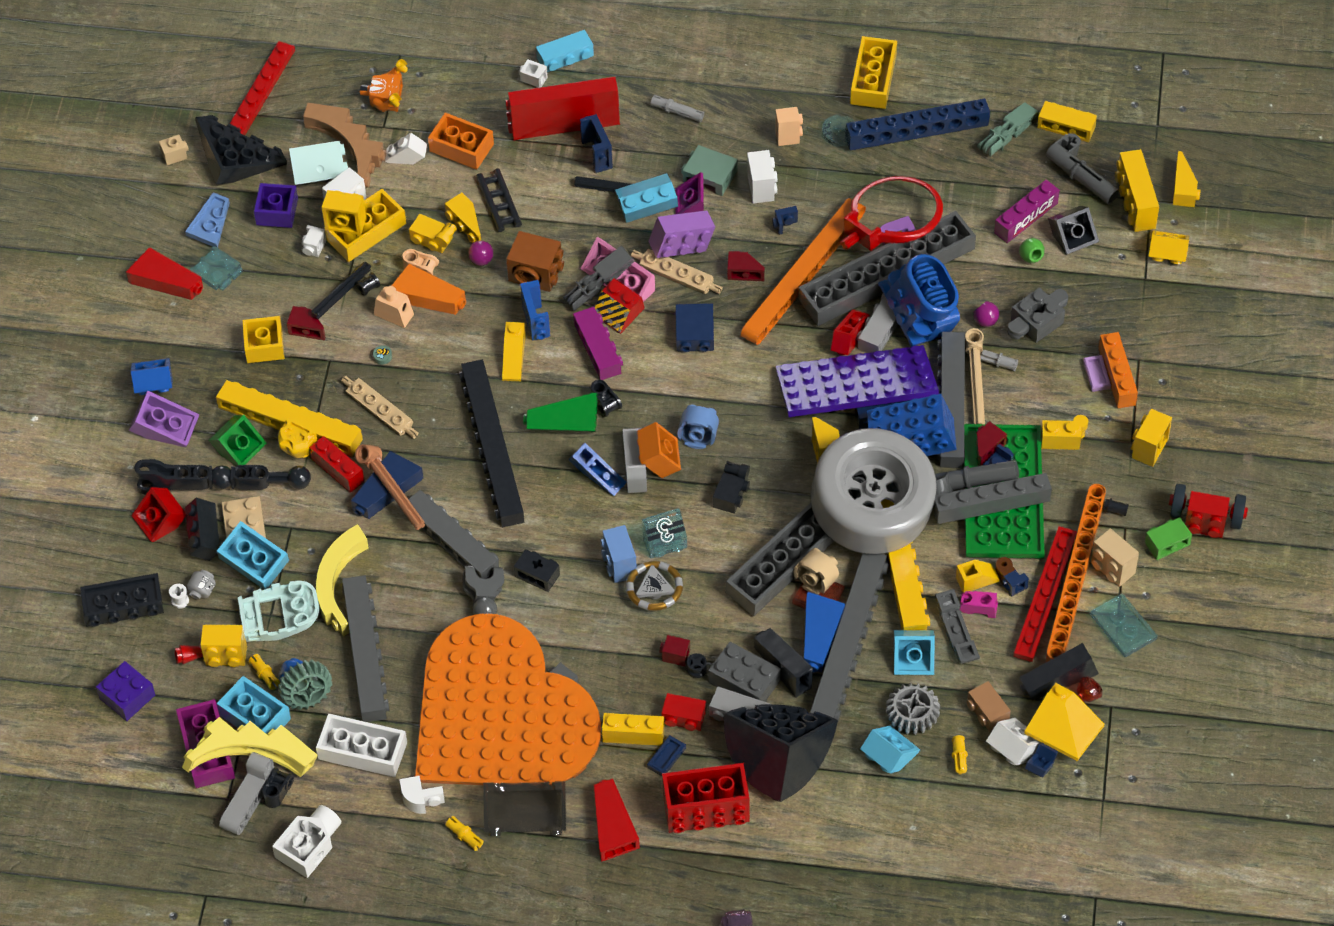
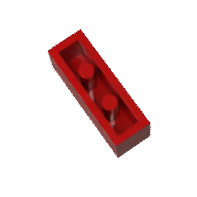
(337, 464)

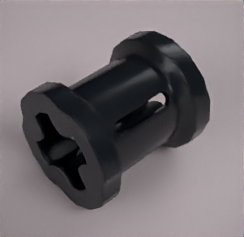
(368, 284)

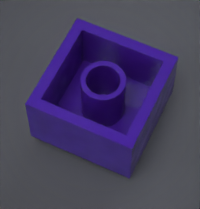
(276, 205)
(125, 691)

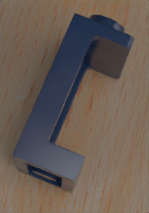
(592, 131)
(694, 327)

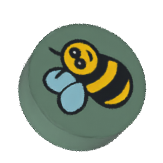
(382, 354)

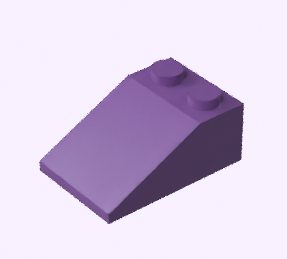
(163, 420)

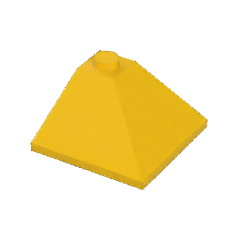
(1064, 723)

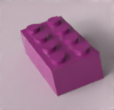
(192, 725)

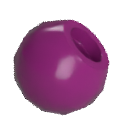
(480, 253)
(986, 314)

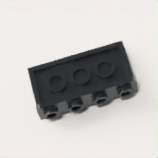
(121, 600)

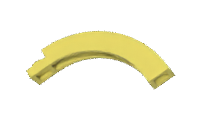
(335, 559)

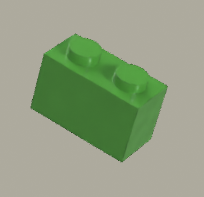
(1168, 538)

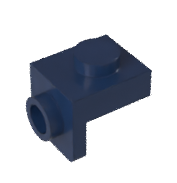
(1042, 760)

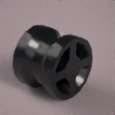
(694, 661)

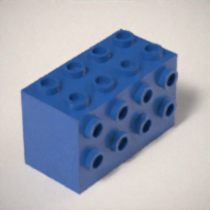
(921, 420)

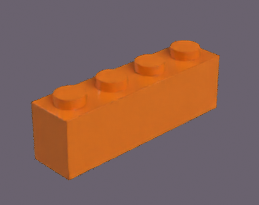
(1118, 370)

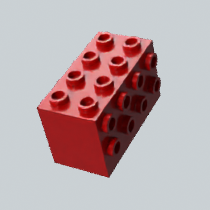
(706, 798)

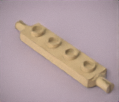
(677, 272)
(379, 407)

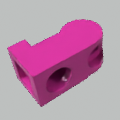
(979, 603)

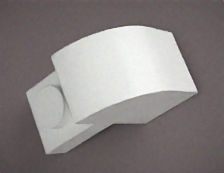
(416, 798)

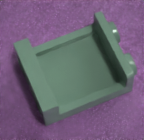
(716, 168)

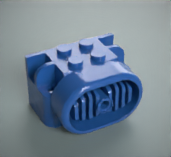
(922, 298)

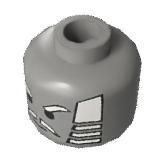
(201, 584)

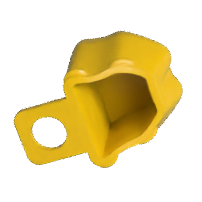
(296, 438)

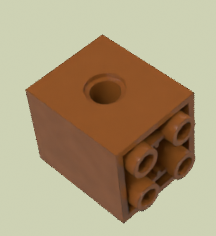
(535, 259)

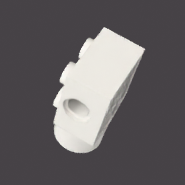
(307, 840)

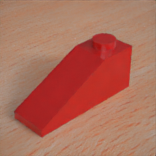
(846, 332)

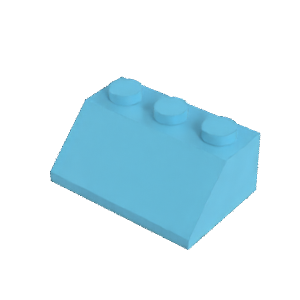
(647, 197)

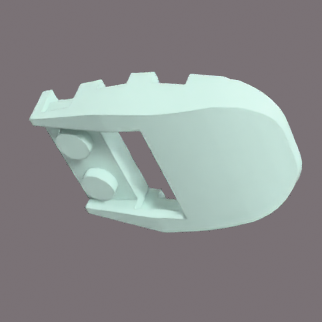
(298, 605)

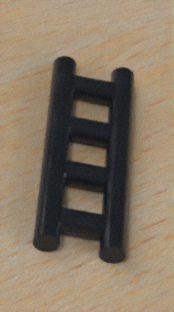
(494, 209)

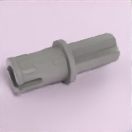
(999, 360)

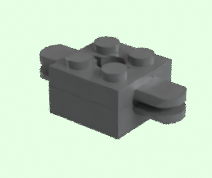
(1038, 314)

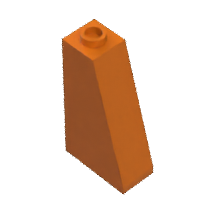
(429, 291)

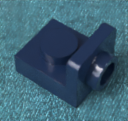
(785, 217)
(1001, 455)

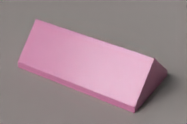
(634, 277)

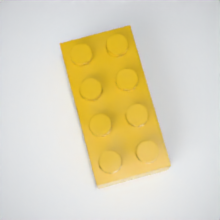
(873, 72)
(1137, 190)
(382, 219)

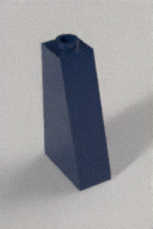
(374, 495)

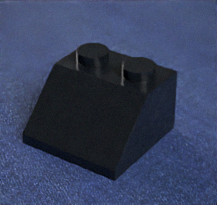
(1074, 229)

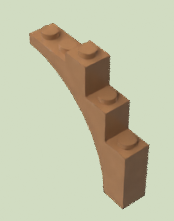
(340, 126)

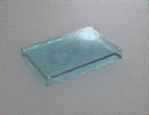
(1123, 625)

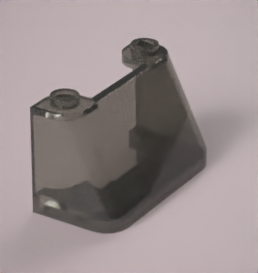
(525, 807)

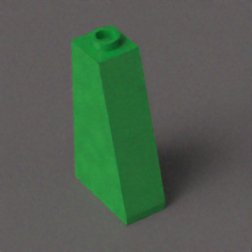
(565, 415)

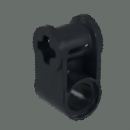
(607, 400)
(278, 784)

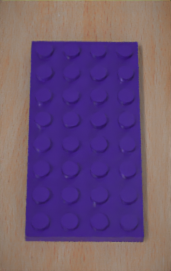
(856, 381)

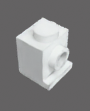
(533, 73)
(313, 241)

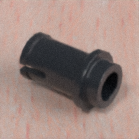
(1116, 507)

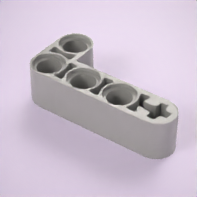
(634, 469)
(248, 794)

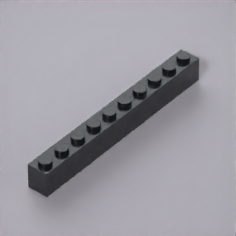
(492, 443)

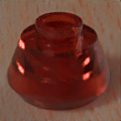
(1089, 689)

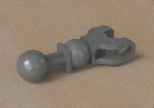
(483, 590)

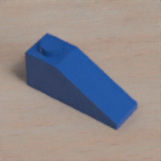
(597, 469)

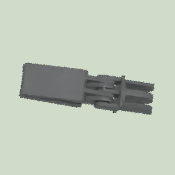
(605, 270)

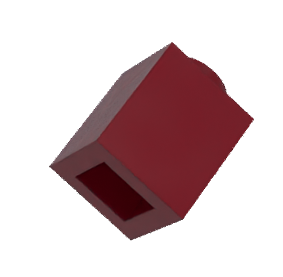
(675, 650)

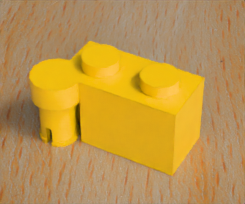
(431, 233)
(1063, 434)

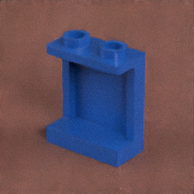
(531, 300)

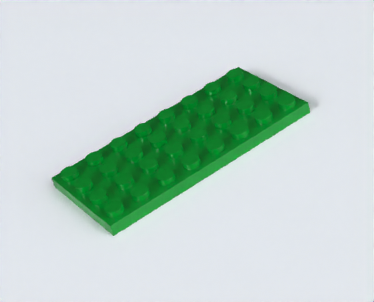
(1012, 531)

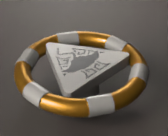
(654, 585)

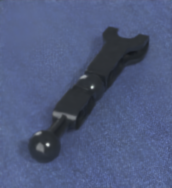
(221, 477)

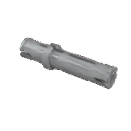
(674, 107)

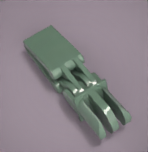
(1013, 126)

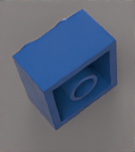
(151, 376)

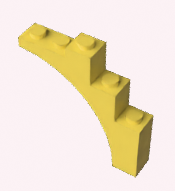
(277, 745)

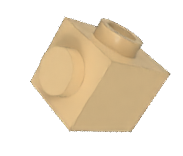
(173, 149)

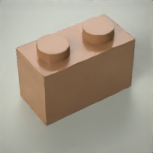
(987, 705)

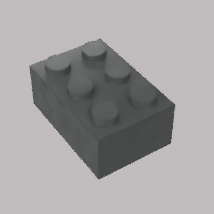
(744, 673)

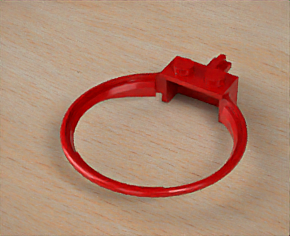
(871, 239)

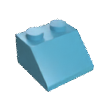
(914, 652)
(889, 749)

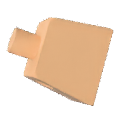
(393, 306)

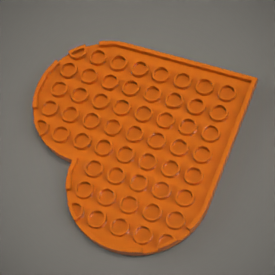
(497, 711)

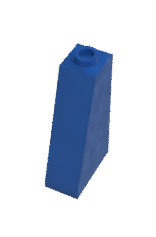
(821, 626)

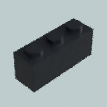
(202, 529)

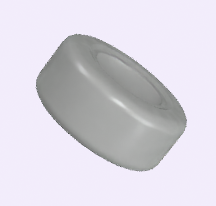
(876, 528)

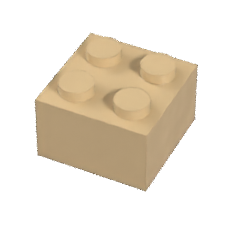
(1114, 557)

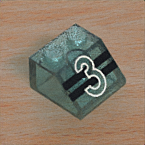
(664, 533)

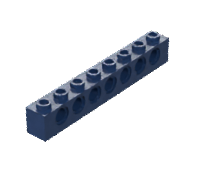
(917, 124)

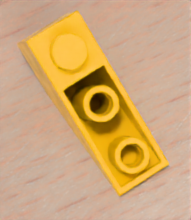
(462, 213)

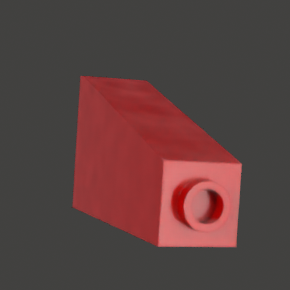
(164, 275)
(614, 824)

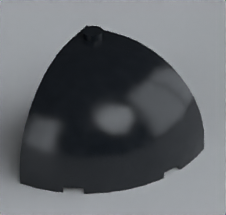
(778, 746)

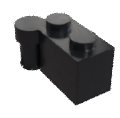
(731, 487)

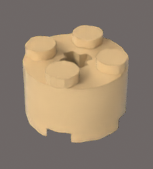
(817, 571)

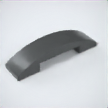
(955, 627)

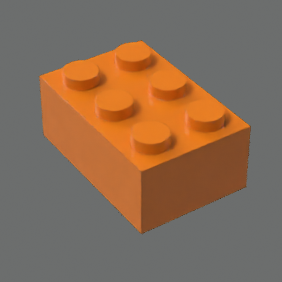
(461, 141)

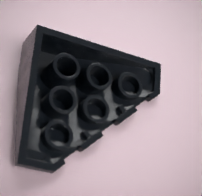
(234, 155)

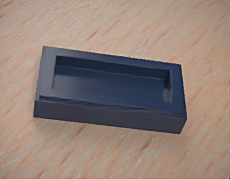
(666, 755)

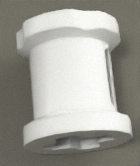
(178, 595)

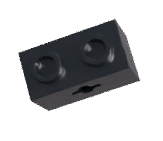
(537, 570)

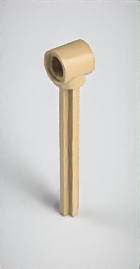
(974, 350)

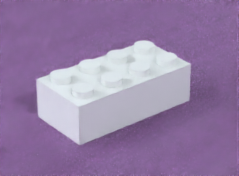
(361, 745)

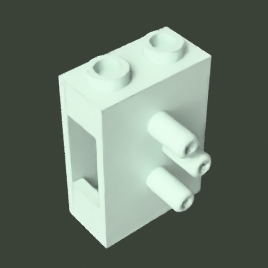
(317, 162)

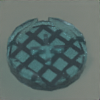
(834, 130)

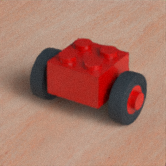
(1207, 512)

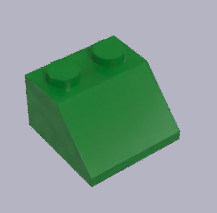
(237, 440)

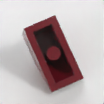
(744, 267)
(304, 325)
(986, 441)

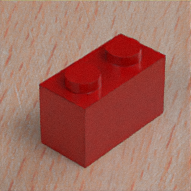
(684, 712)

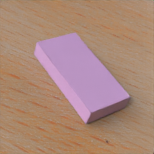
(1096, 373)

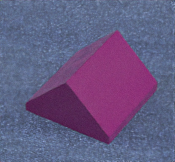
(690, 195)

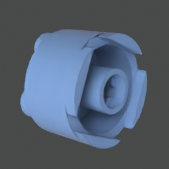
(698, 426)

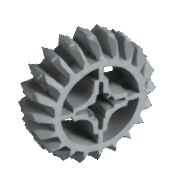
(922, 715)

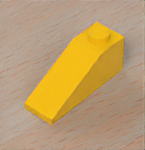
(1185, 184)
(513, 351)

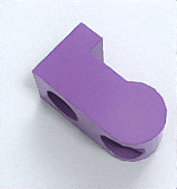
(901, 225)

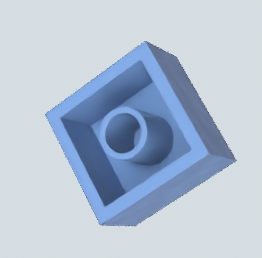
(618, 553)

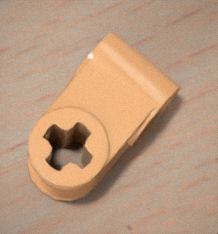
(420, 260)

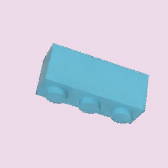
(565, 51)

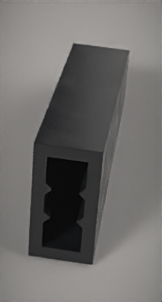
(1064, 670)
(795, 671)

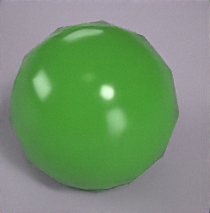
(1031, 250)

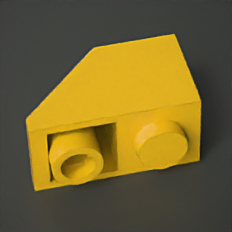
(975, 575)

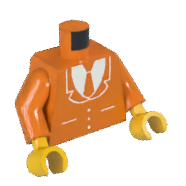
(386, 88)

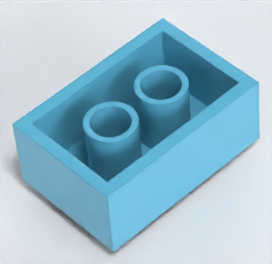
(253, 555)
(251, 703)

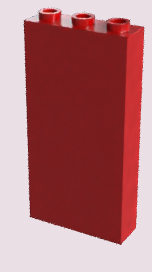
(561, 107)

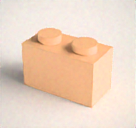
(788, 126)

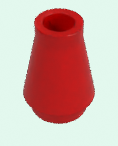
(187, 653)

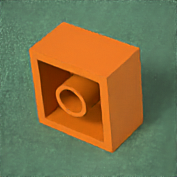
(658, 450)

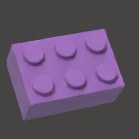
(681, 234)

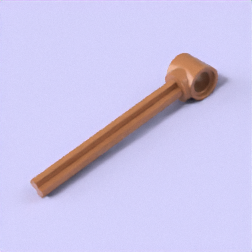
(372, 457)

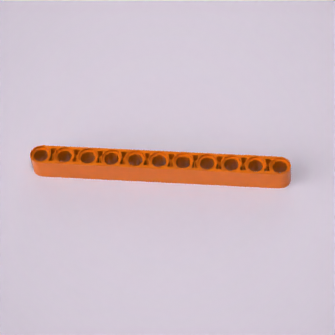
(801, 273)
(1079, 568)

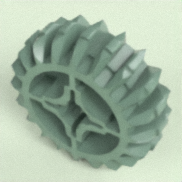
(305, 684)

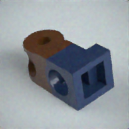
(1010, 577)

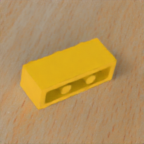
(1066, 120)
(633, 729)

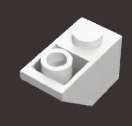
(406, 150)

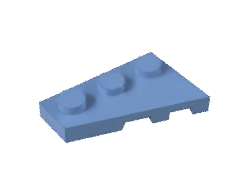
(209, 221)

